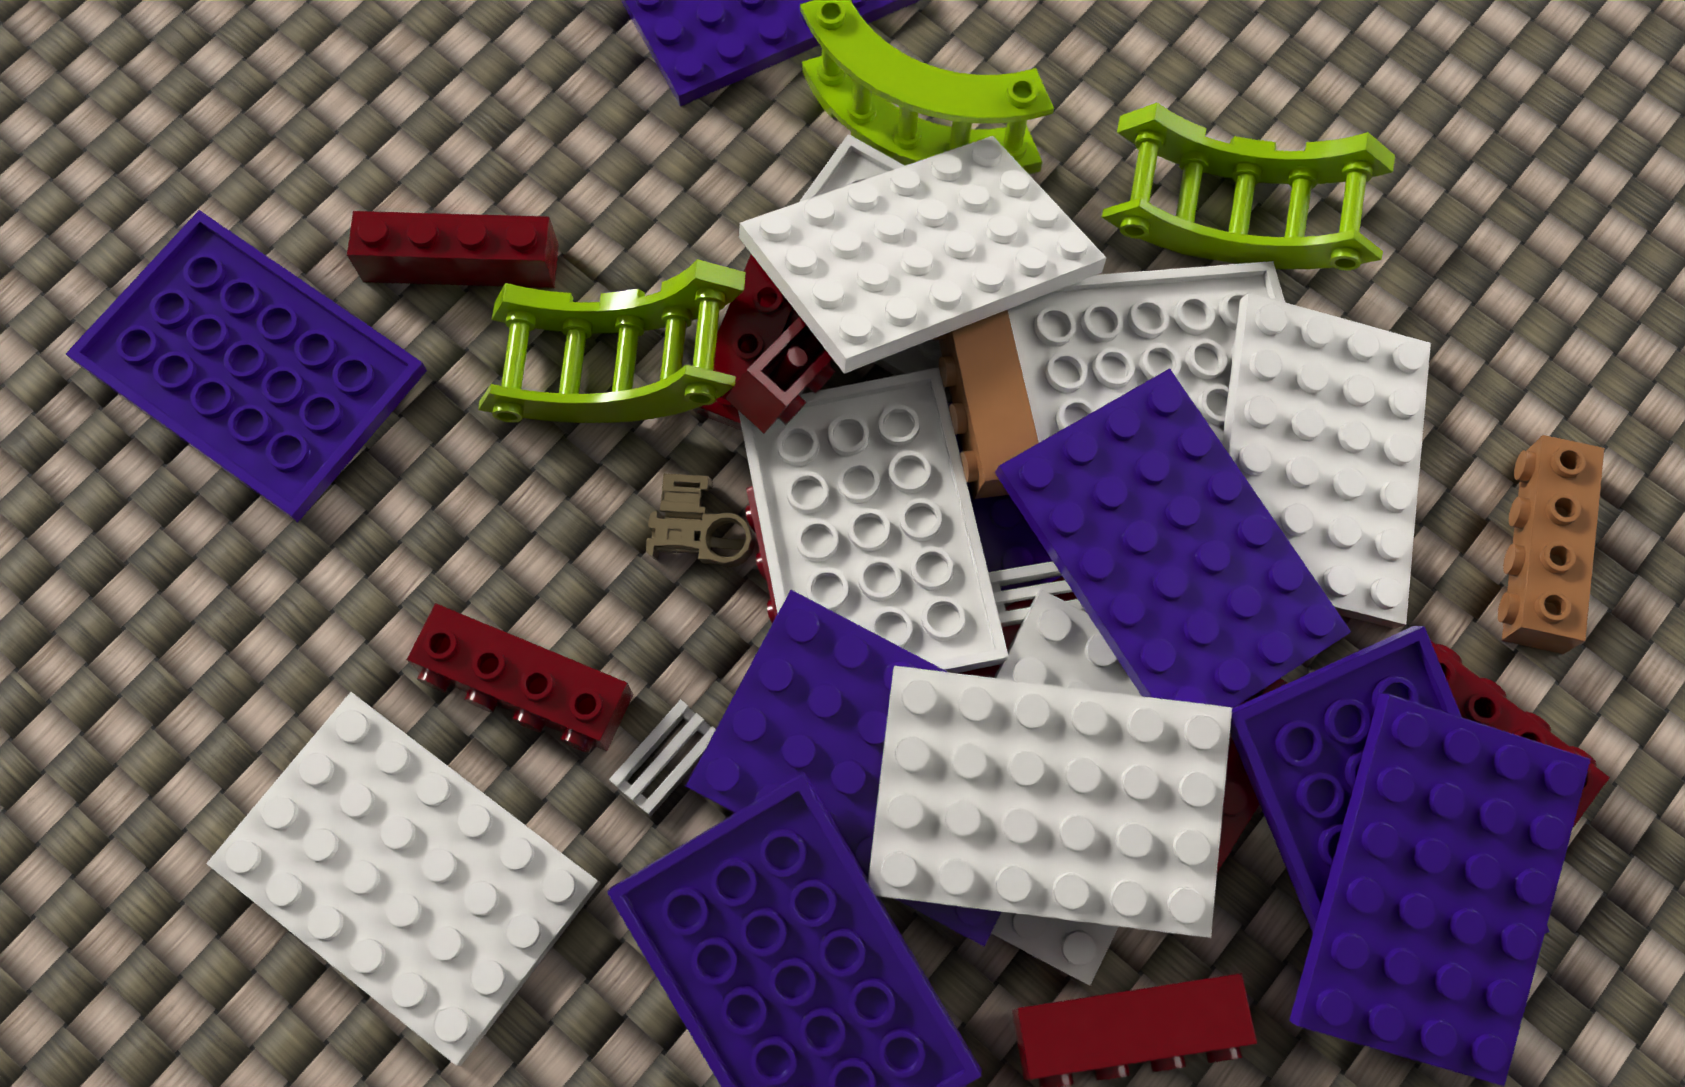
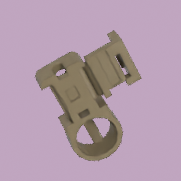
(686, 518)

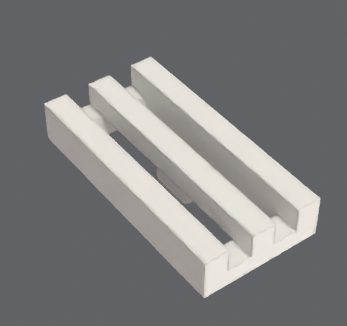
(1020, 575)
(648, 746)

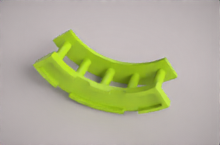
(865, 72)
(1248, 162)
(688, 296)

